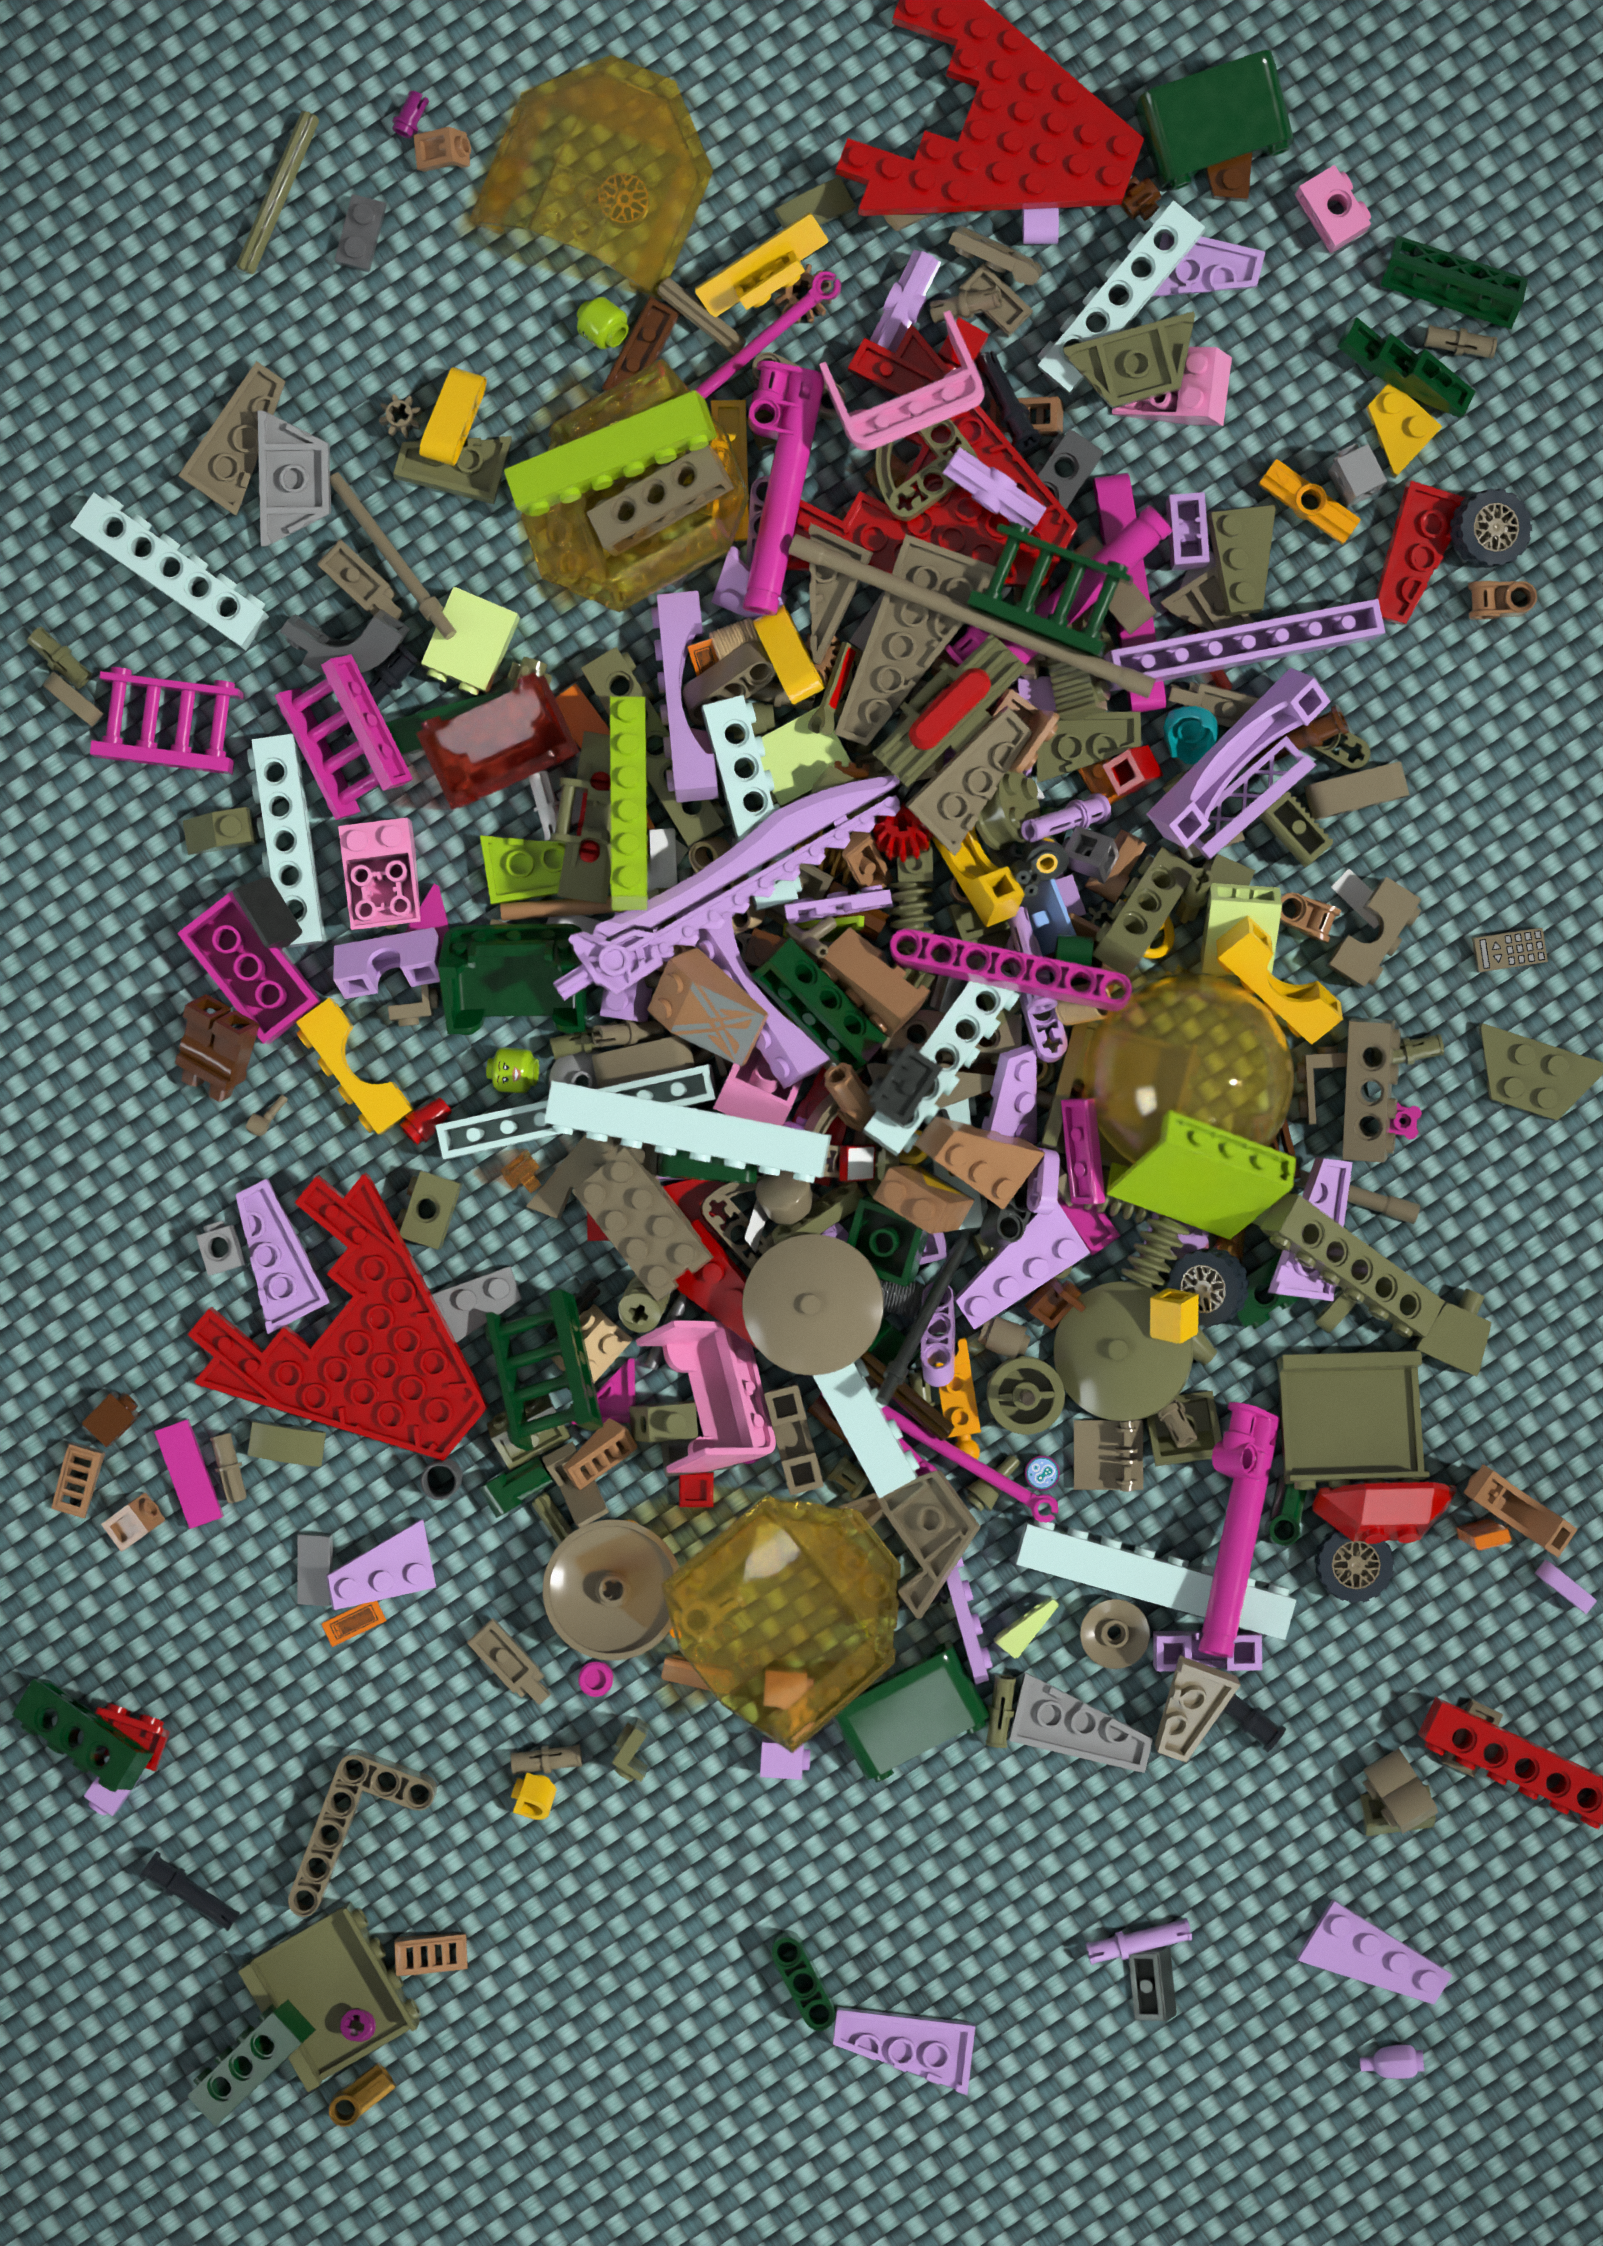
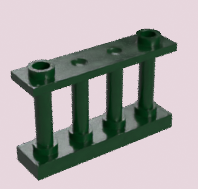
(1056, 624)
(575, 1377)

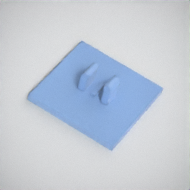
(1048, 915)

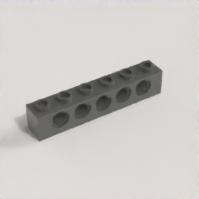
(1081, 456)

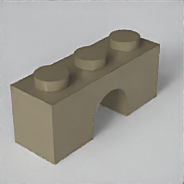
(1393, 910)
(793, 1438)

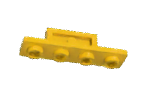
(763, 269)

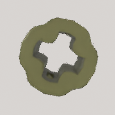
(849, 1476)

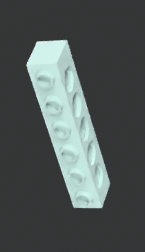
(1185, 233)
(93, 525)
(717, 719)
(263, 755)
(963, 1051)

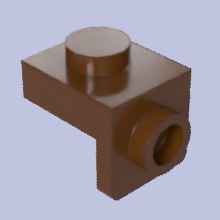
(1054, 1301)

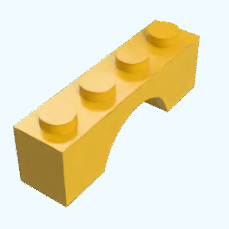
(989, 888)
(1305, 1007)
(328, 1031)

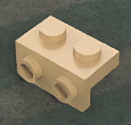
(602, 1340)

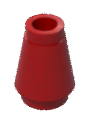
(422, 1123)

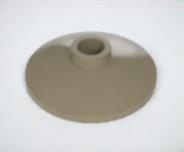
(1124, 1649)

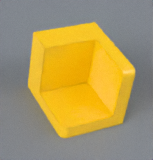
(1174, 1315)

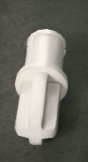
(545, 802)

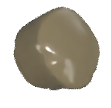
(784, 1198)

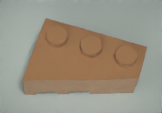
(871, 983)
(981, 1158)

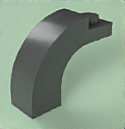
(368, 650)

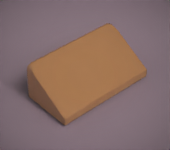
(866, 861)
(680, 1671)

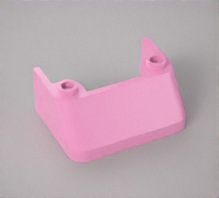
(952, 395)
(724, 1390)

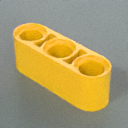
(453, 416)
(788, 655)

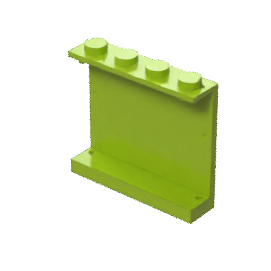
(1204, 1177)

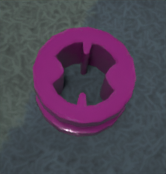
(365, 2018)

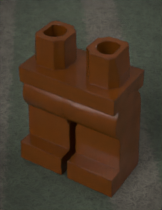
(214, 1048)

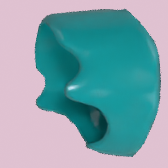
(1190, 733)

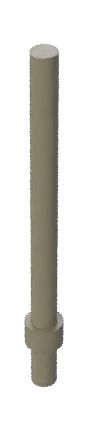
(429, 606)

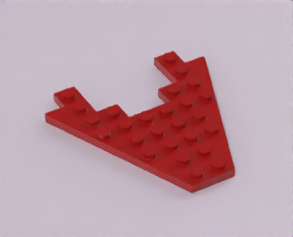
(1027, 139)
(956, 519)
(384, 1360)

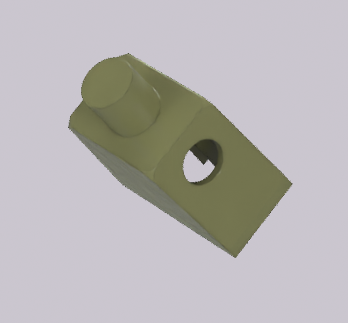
(1458, 1334)
(664, 1421)

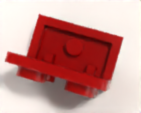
(145, 1731)

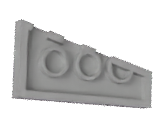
(467, 1304)
(1069, 1726)

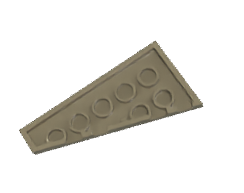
(907, 635)

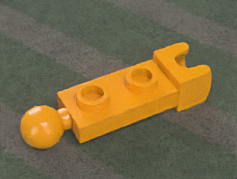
(959, 1402)

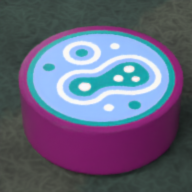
(1041, 1472)

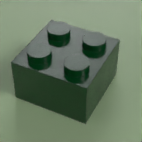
(887, 1241)

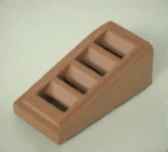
(1053, 404)
(606, 1448)
(78, 1450)
(416, 1968)

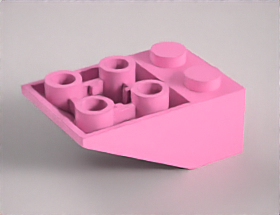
(1200, 397)
(380, 873)

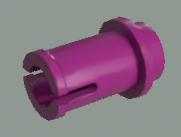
(410, 114)

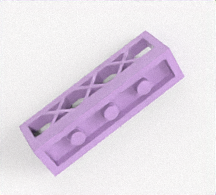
(1262, 801)

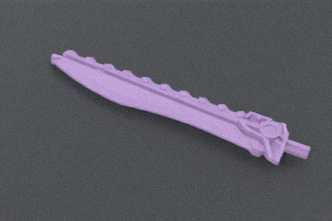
(638, 953)

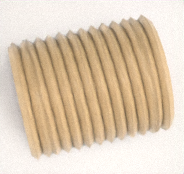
(732, 637)
(1074, 1013)

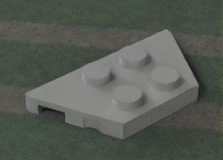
(291, 478)

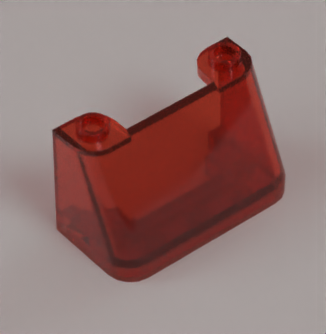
(498, 742)

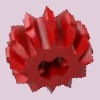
(901, 835)

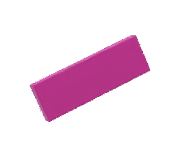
(1083, 1151)
(189, 1474)

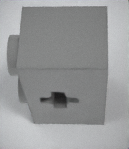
(1356, 474)

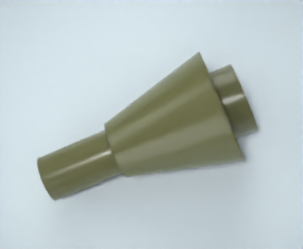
(983, 1494)

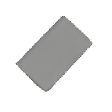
(314, 1563)

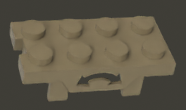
(643, 1223)

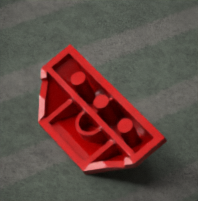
(1384, 1509)

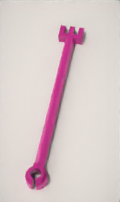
(814, 296)
(975, 1466)

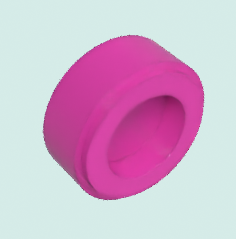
(595, 1678)

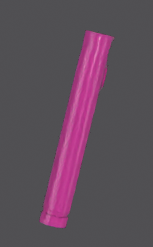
(795, 409)
(1125, 548)
(1246, 1458)

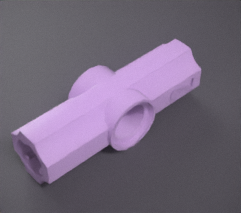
(905, 300)
(993, 489)

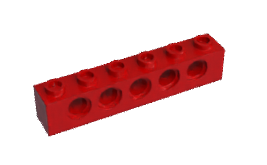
(1446, 1718)

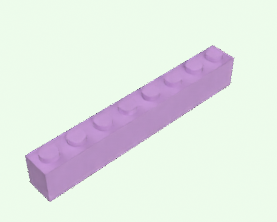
(1252, 642)

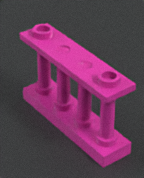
(368, 725)
(146, 749)

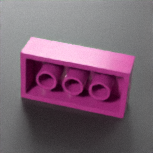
(253, 978)

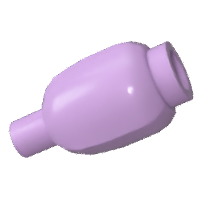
(1394, 2062)

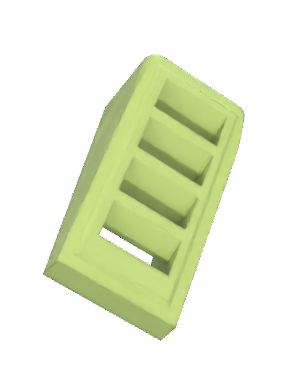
(1022, 1631)

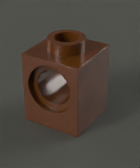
(112, 1418)

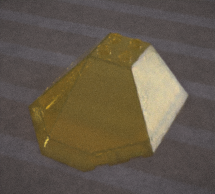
(603, 168)
(566, 541)
(788, 1615)

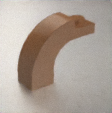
(1519, 1510)

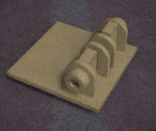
(1108, 1455)

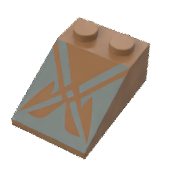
(707, 1007)

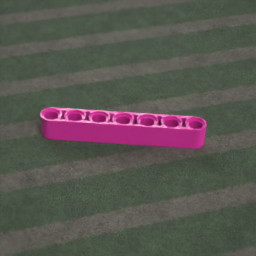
(1115, 512)
(1024, 982)

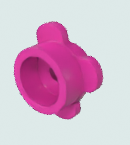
(1409, 1128)

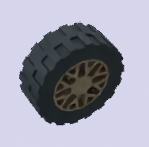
(1491, 528)
(1216, 1279)
(1353, 1568)

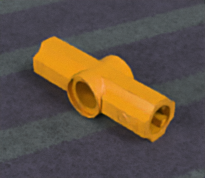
(1328, 516)

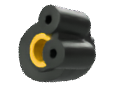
(1042, 861)

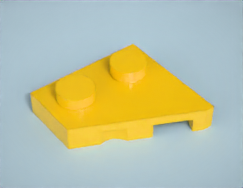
(1400, 426)

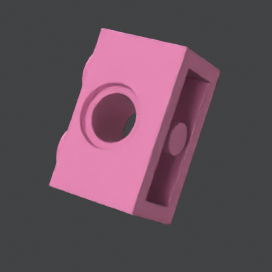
(1333, 228)

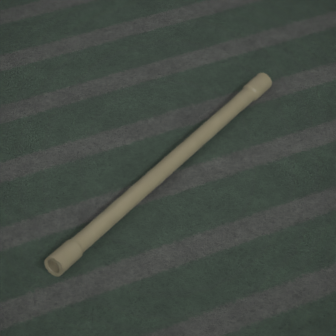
(1122, 676)

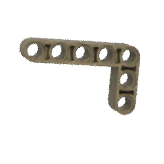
(343, 1817)

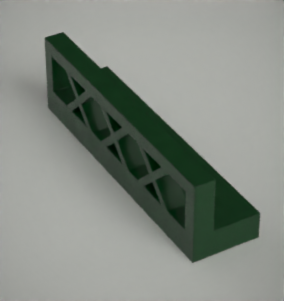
(1454, 285)

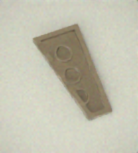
(230, 448)
(962, 787)

